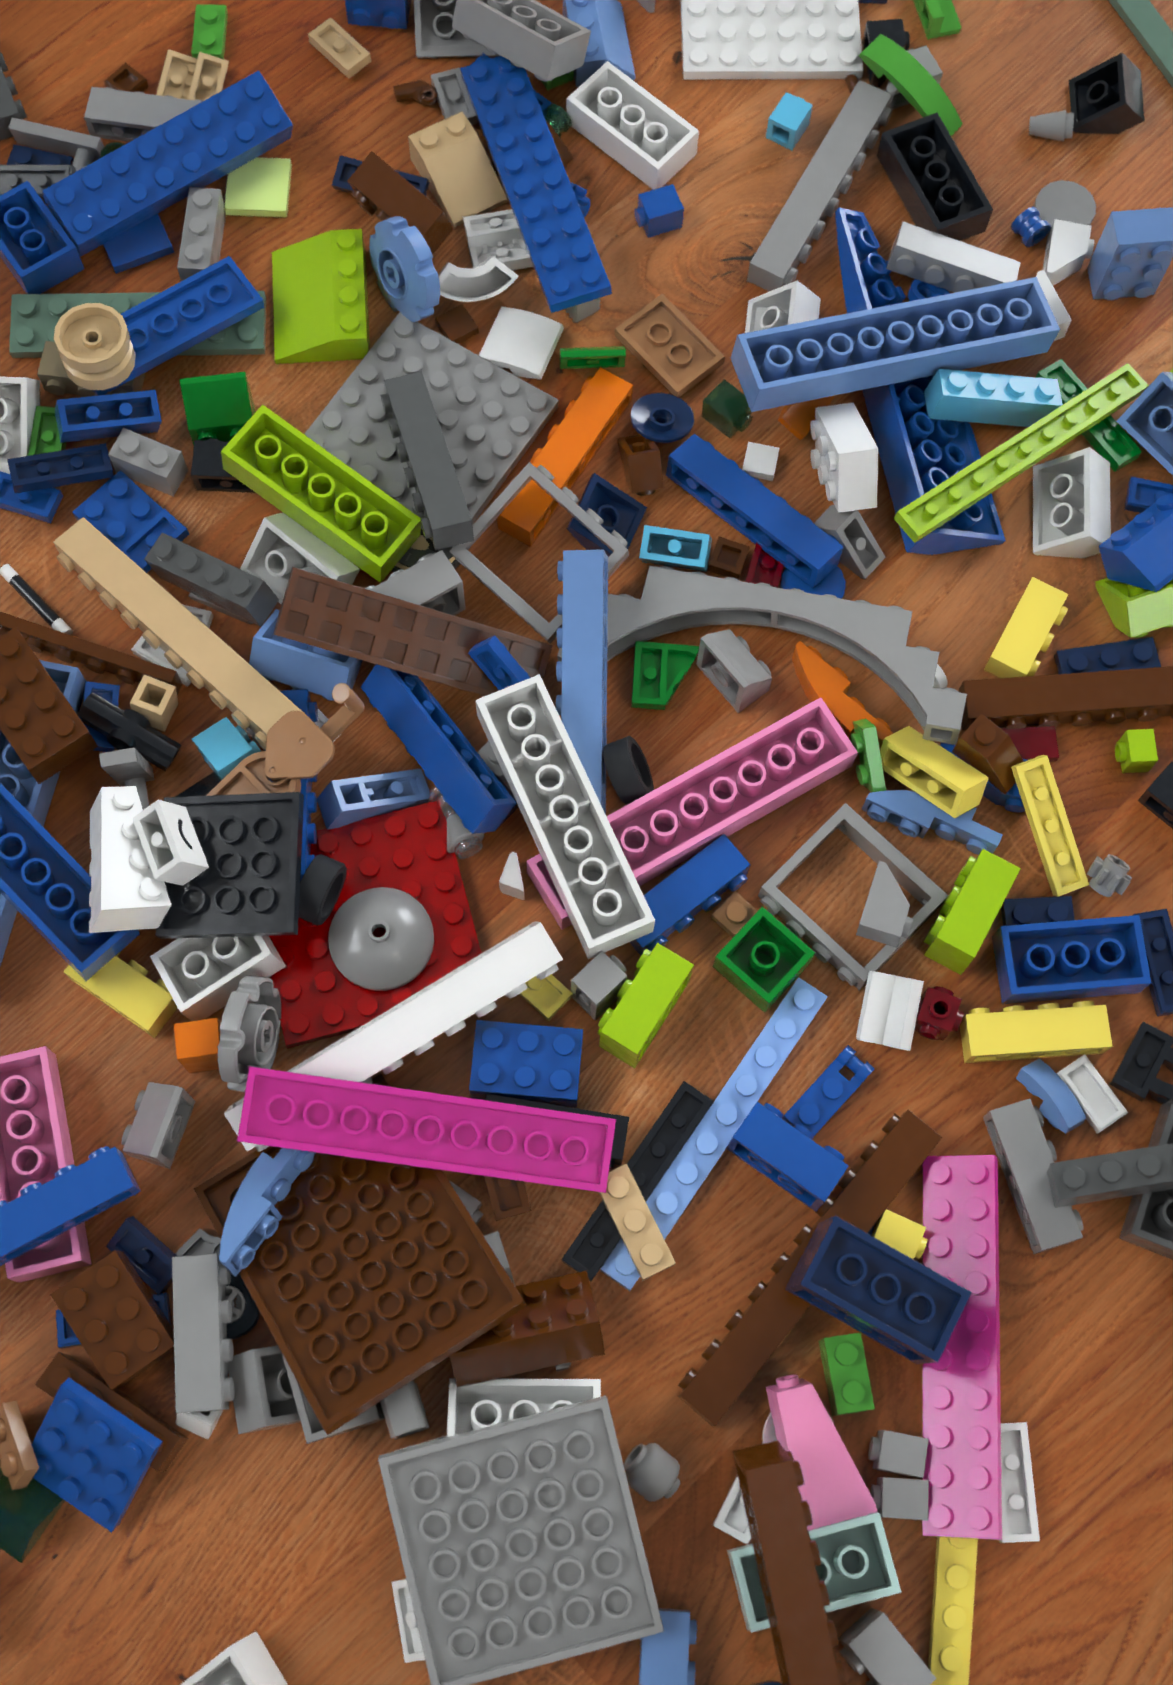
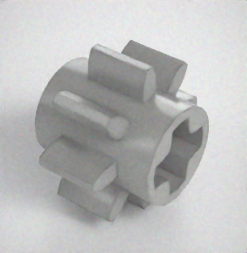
(1109, 875)

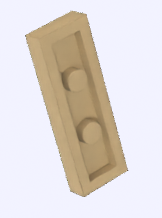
(636, 1224)

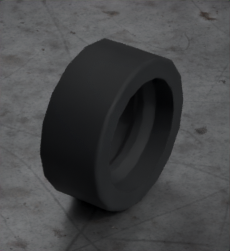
(627, 769)
(320, 889)

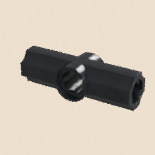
(128, 730)

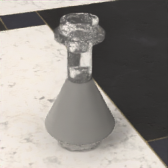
(458, 837)

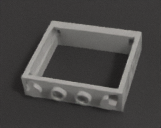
(568, 501)
(878, 850)

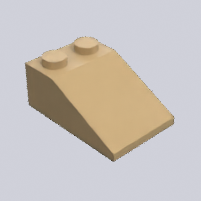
(456, 168)

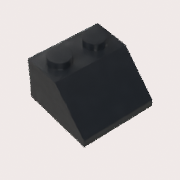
(1107, 97)

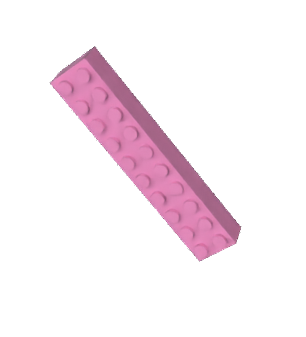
(720, 796)

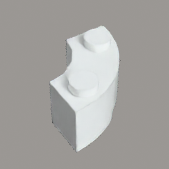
(476, 282)

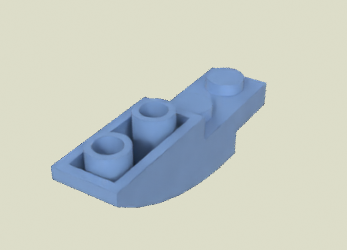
(916, 815)
(253, 1210)

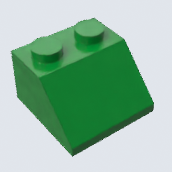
(217, 405)

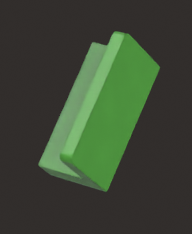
(938, 17)

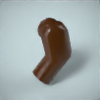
(417, 90)

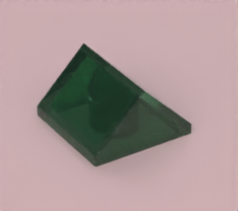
(24, 1515)

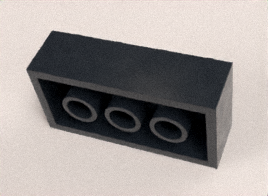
(934, 179)

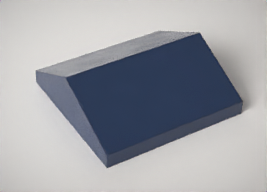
(616, 509)

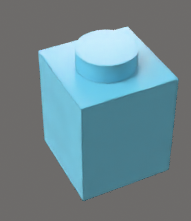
(789, 121)

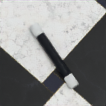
(34, 599)

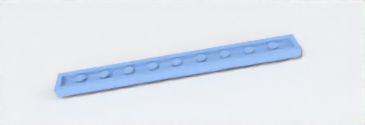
(723, 1120)

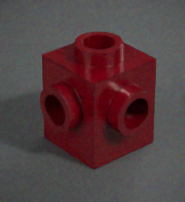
(934, 1025)

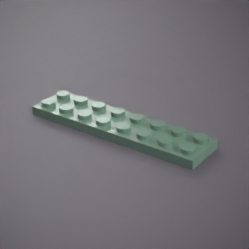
(37, 315)

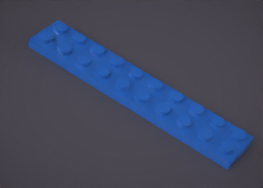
(536, 184)

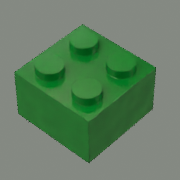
(763, 959)

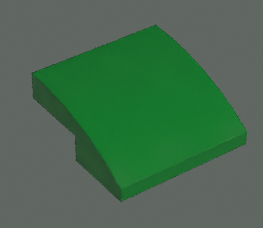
(592, 357)

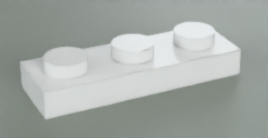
(1017, 1484)

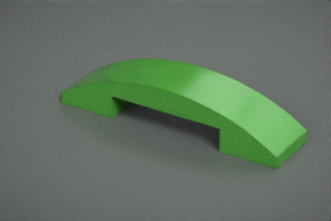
(911, 80)

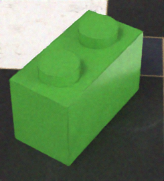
(846, 1374)

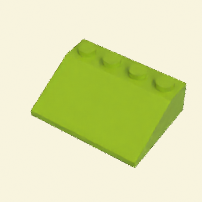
(321, 299)

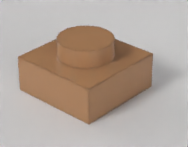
(733, 914)

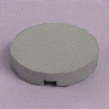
(1065, 202)

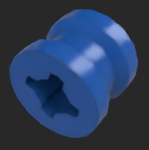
(1030, 227)

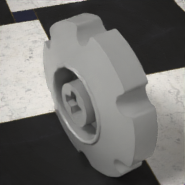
(249, 1030)

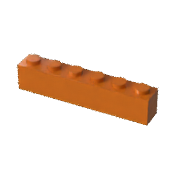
(568, 452)

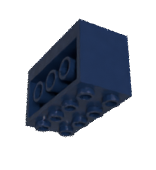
(878, 1291)

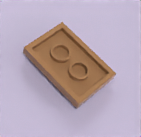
(669, 346)

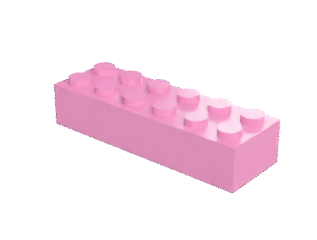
(32, 1149)

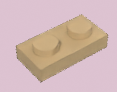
(339, 47)

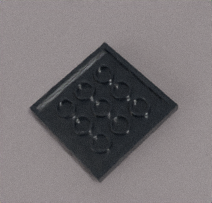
(252, 868)

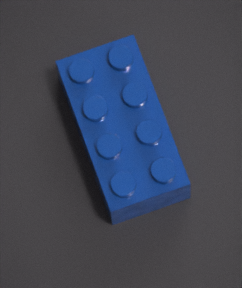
(1071, 959)

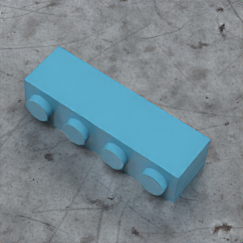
(990, 397)

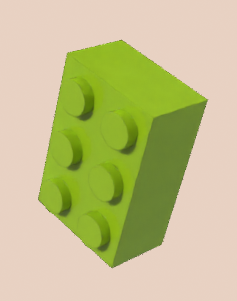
(970, 910)
(644, 1004)

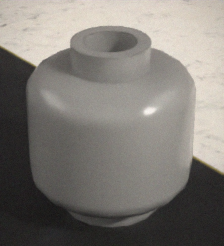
(652, 1472)

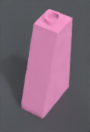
(829, 1474)

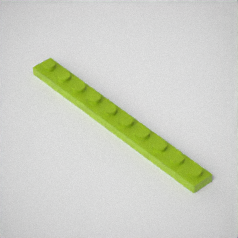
(1020, 453)

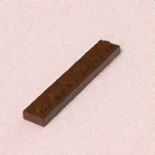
(94, 656)

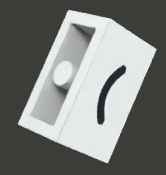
(170, 842)

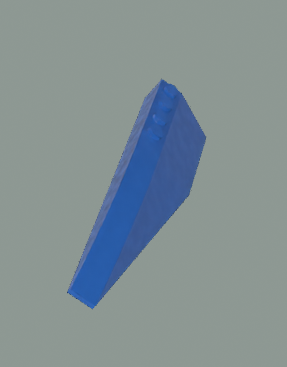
(912, 448)

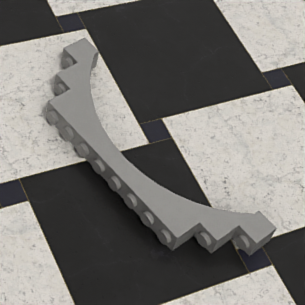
(860, 629)

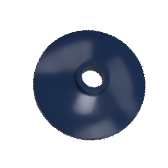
(662, 417)

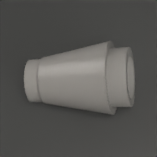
(1052, 125)

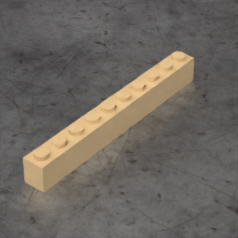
(172, 628)

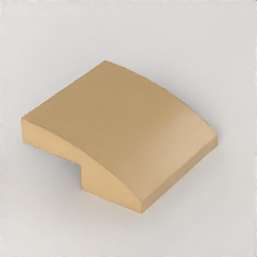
(192, 77)

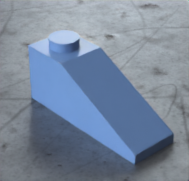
(371, 795)

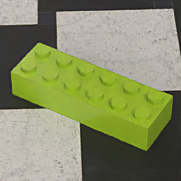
(321, 493)

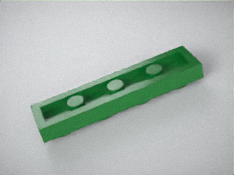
(1107, 435)

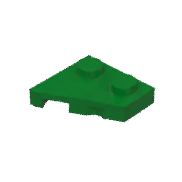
(659, 672)

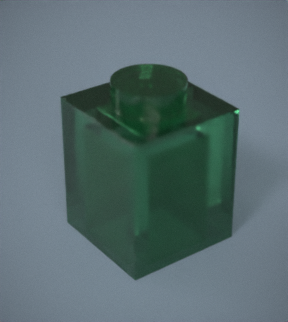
(727, 409)

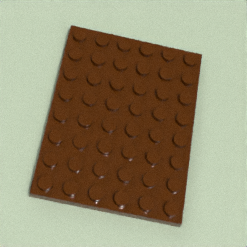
(367, 1276)

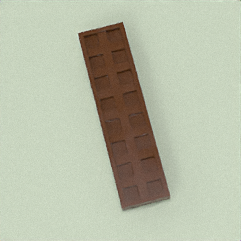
(396, 632)

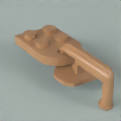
(293, 750)

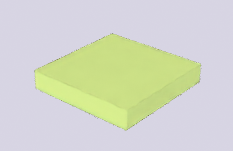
(259, 188)

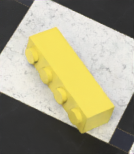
(1035, 1033)

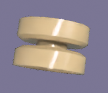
(95, 346)

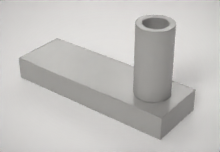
(81, 146)
(129, 769)

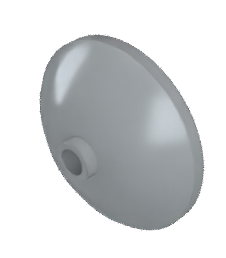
(385, 960)

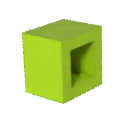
(1136, 751)

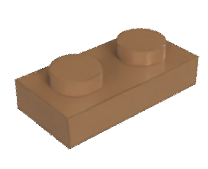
(16, 1451)

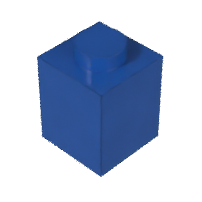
(659, 211)

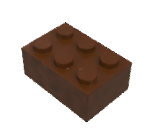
(389, 195)
(115, 1319)

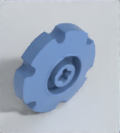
(404, 268)

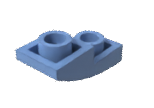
(1058, 1102)

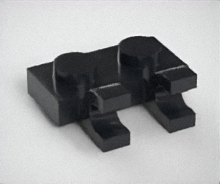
(1142, 1063)

